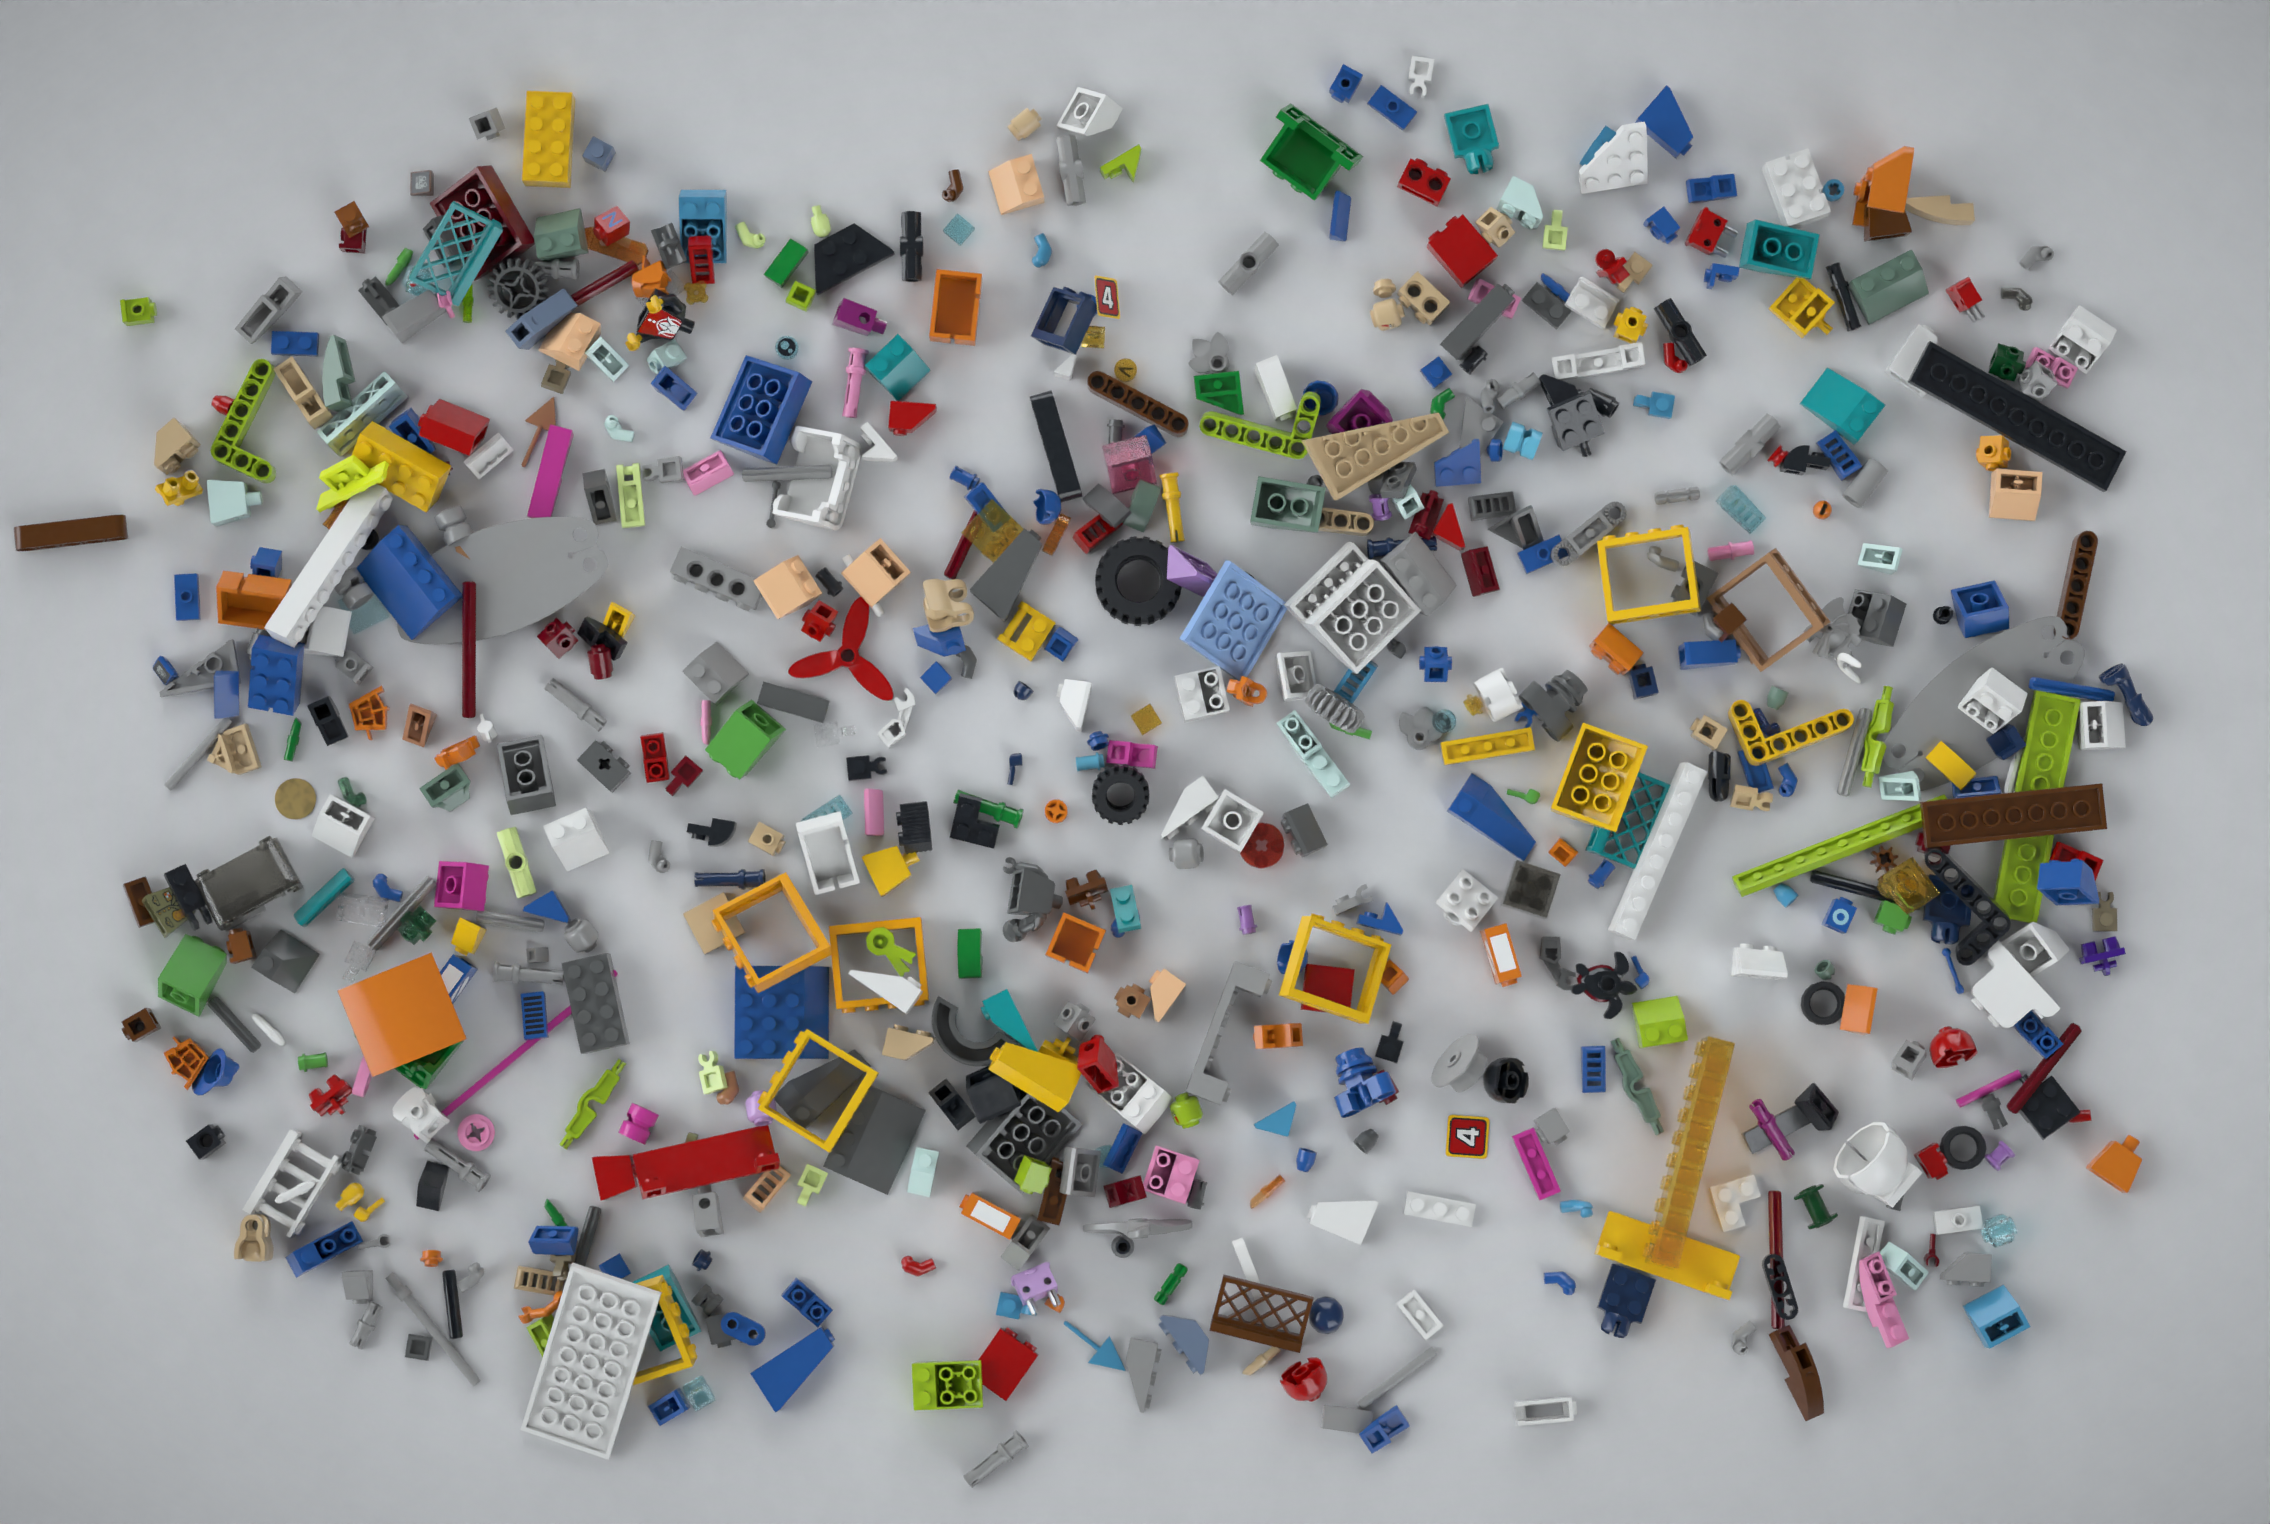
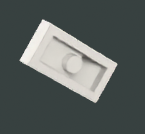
(880, 450)

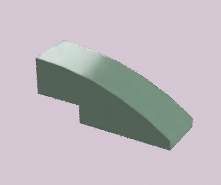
(337, 375)

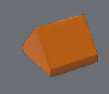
(1563, 852)

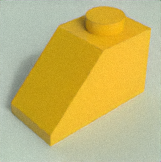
(467, 936)

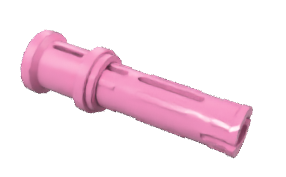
(855, 372)

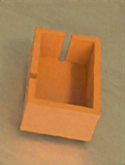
(955, 307)
(249, 599)

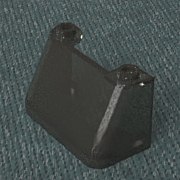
(247, 882)

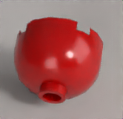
(1951, 1046)
(1306, 1380)

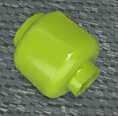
(1186, 1110)

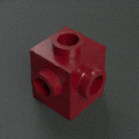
(558, 637)

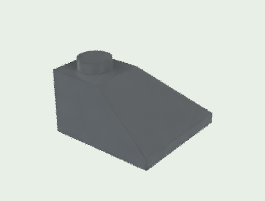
(285, 961)

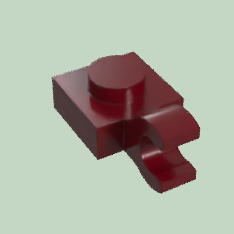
(685, 773)

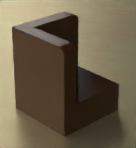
(1729, 620)

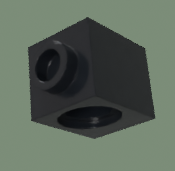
(196, 1141)

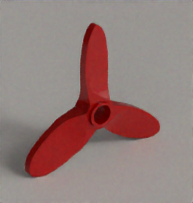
(852, 639)

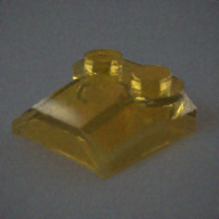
(1907, 886)

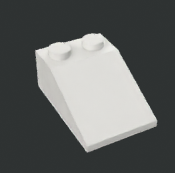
(1758, 963)
(894, 989)

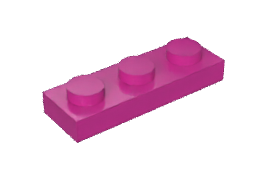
(1536, 1163)

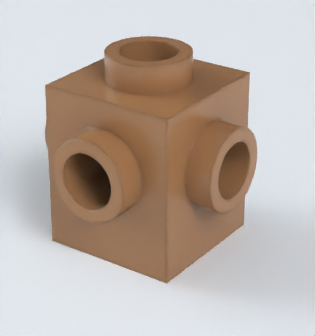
(1136, 1009)

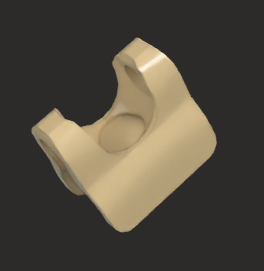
(944, 606)
(254, 1244)

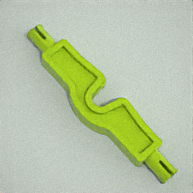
(1873, 748)
(600, 1094)

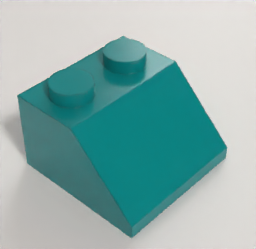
(897, 367)

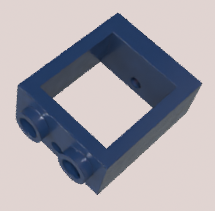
(1052, 314)

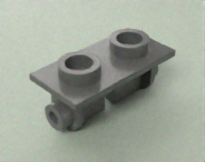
(378, 297)
(354, 1157)

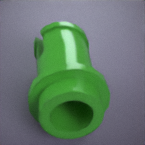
(312, 1061)

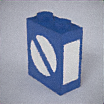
(457, 975)

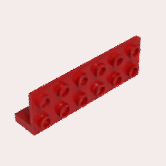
(705, 1161)

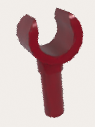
(1931, 1253)

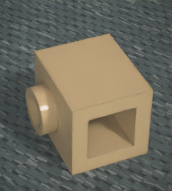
(767, 839)

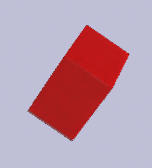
(1448, 529)

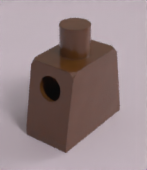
(1884, 224)

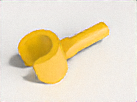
(363, 1214)

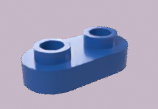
(742, 1329)

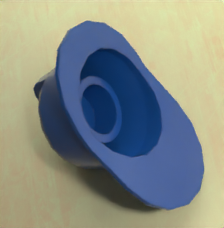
(216, 1072)

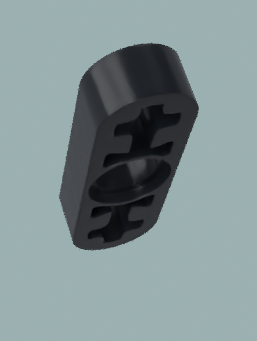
(1789, 1291)

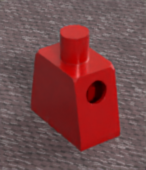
(1098, 1064)
(614, 1175)

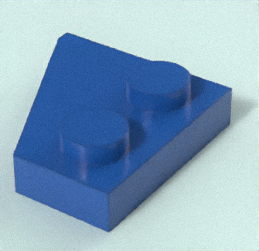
(1459, 467)

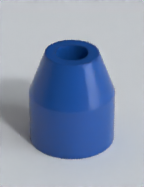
(1305, 1159)

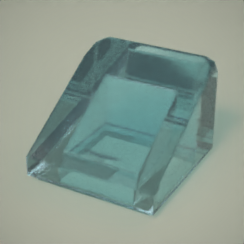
(699, 1393)

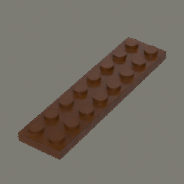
(2013, 815)

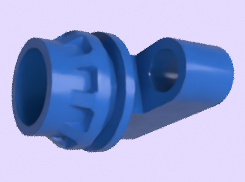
(1363, 1088)

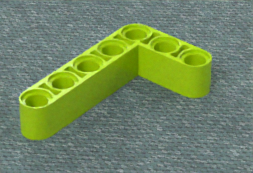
(243, 424)
(1266, 432)

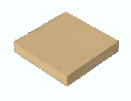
(701, 924)

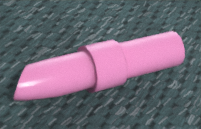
(706, 721)

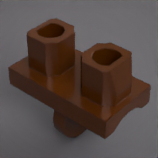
(1086, 893)

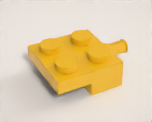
(1802, 307)

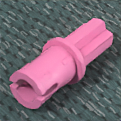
(1730, 550)

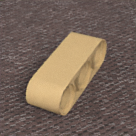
(1351, 517)

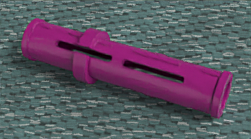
(1768, 1123)

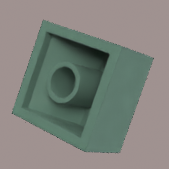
(560, 235)

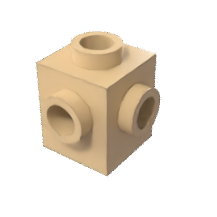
(1495, 227)

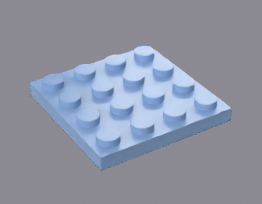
(1234, 621)

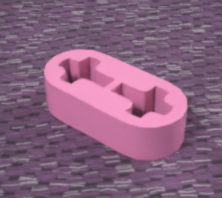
(362, 1080)

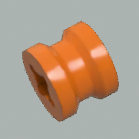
(1058, 808)

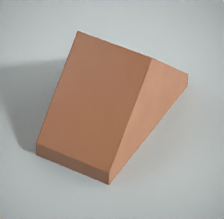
(418, 725)

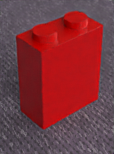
(1461, 250)
(453, 427)
(1006, 1362)

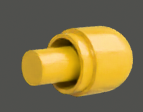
(350, 1195)

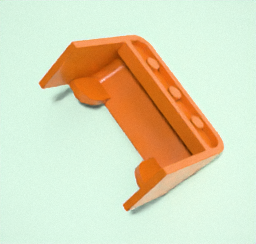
(1884, 184)

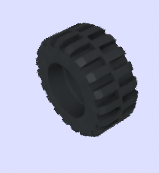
(1107, 588)

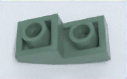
(1142, 505)

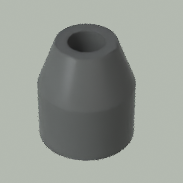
(1366, 1140)

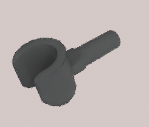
(1399, 648)

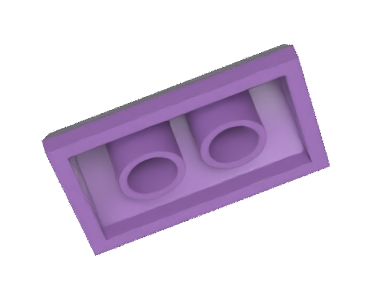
(1189, 571)

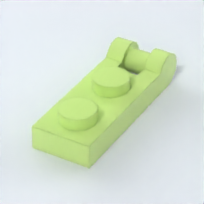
(630, 496)

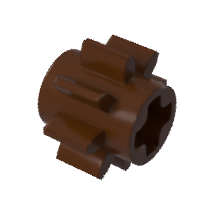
(1877, 860)

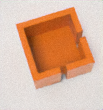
(1075, 942)

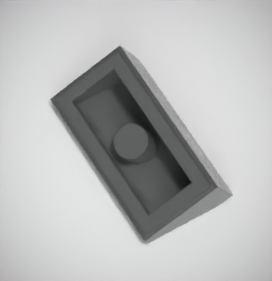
(445, 236)

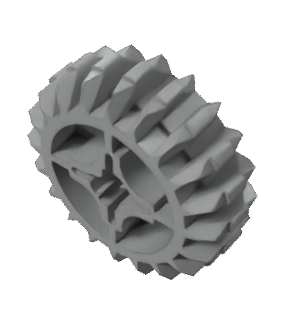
(1334, 708)

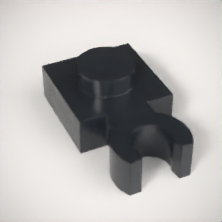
(861, 767)

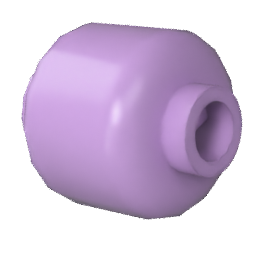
(754, 1114)

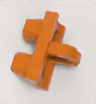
(1244, 690)

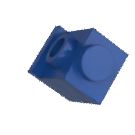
(1342, 93)
(1662, 225)

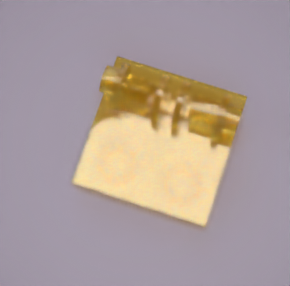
(992, 530)

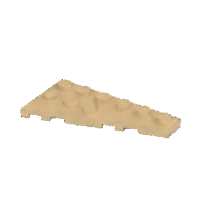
(1361, 454)

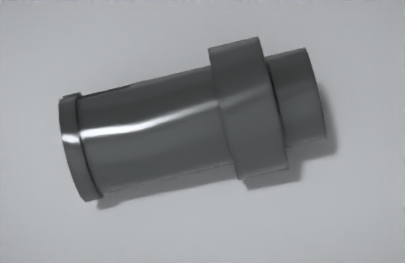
(1992, 1106)

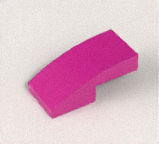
(1132, 754)

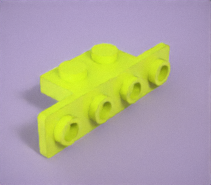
(348, 479)

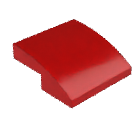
(1328, 983)

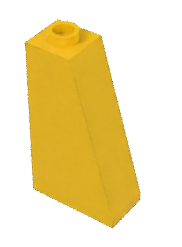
(1037, 1074)

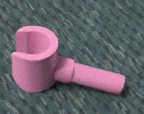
(446, 302)

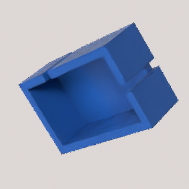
(275, 676)

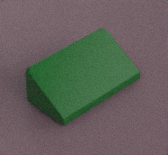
(786, 263)

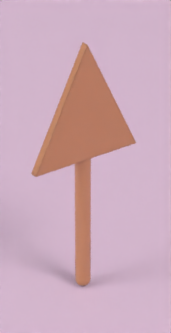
(542, 418)

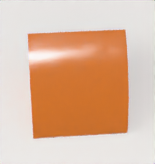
(401, 1014)

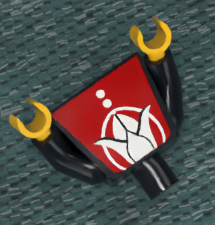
(660, 320)

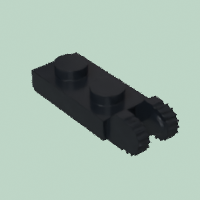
(187, 895)

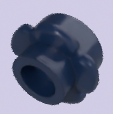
(702, 1260)

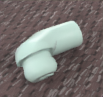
(615, 430)

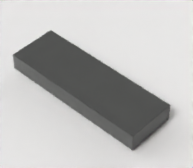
(793, 702)

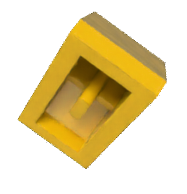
(618, 619)

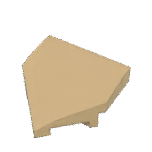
(236, 751)

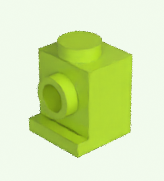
(146, 315)

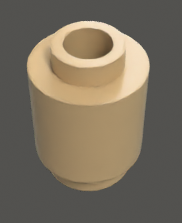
(1024, 124)

